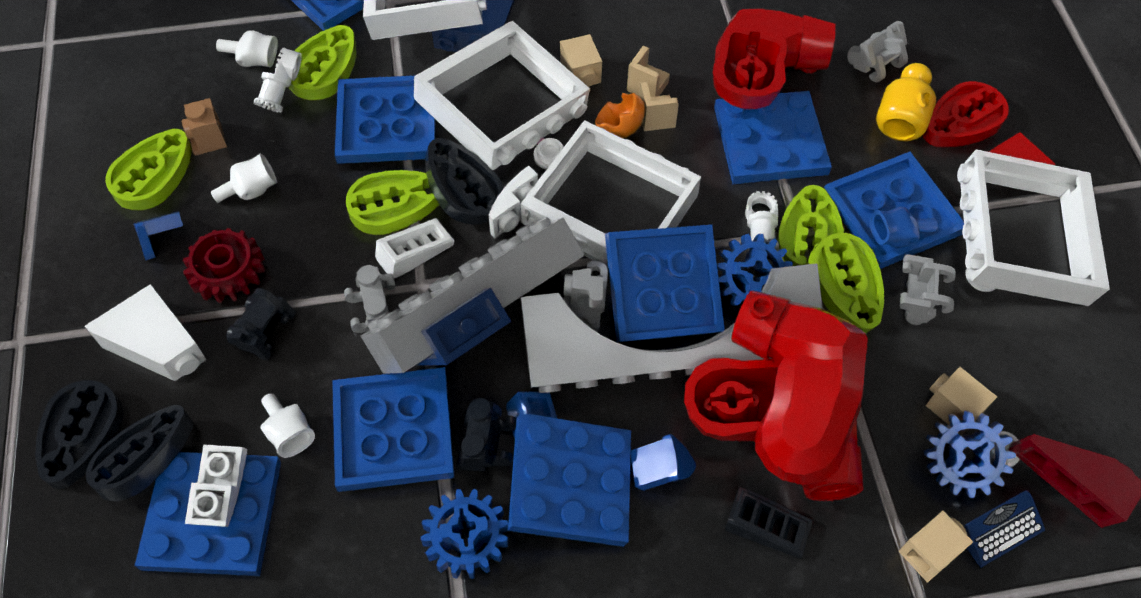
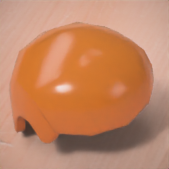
(622, 118)

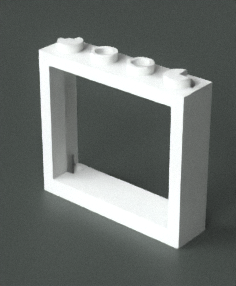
(420, 17)
(478, 57)
(622, 154)
(1080, 221)

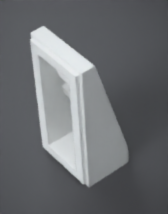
(398, 261)

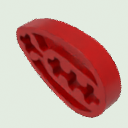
(952, 111)

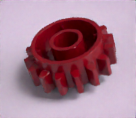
(223, 264)

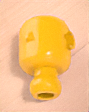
(907, 104)

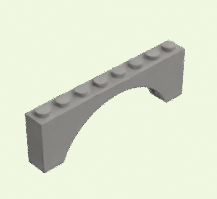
(569, 351)

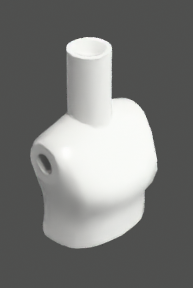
(252, 49)
(247, 180)
(286, 427)

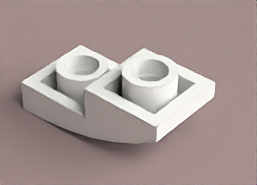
(506, 209)
(217, 487)

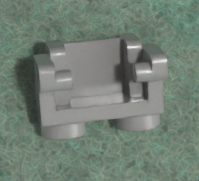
(880, 50)
(923, 289)
(587, 293)
(372, 295)

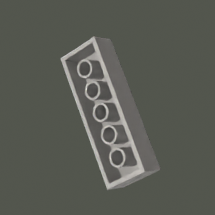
(508, 268)

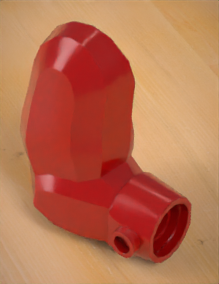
(760, 47)
(815, 385)
(729, 401)

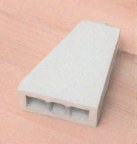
(148, 335)

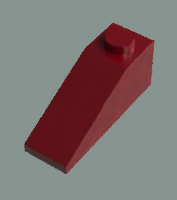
(1089, 480)

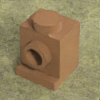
(203, 127)

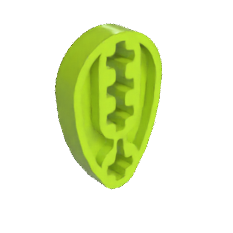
(320, 49)
(158, 182)
(798, 215)
(390, 217)
(863, 270)

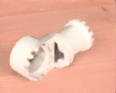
(275, 84)
(762, 221)

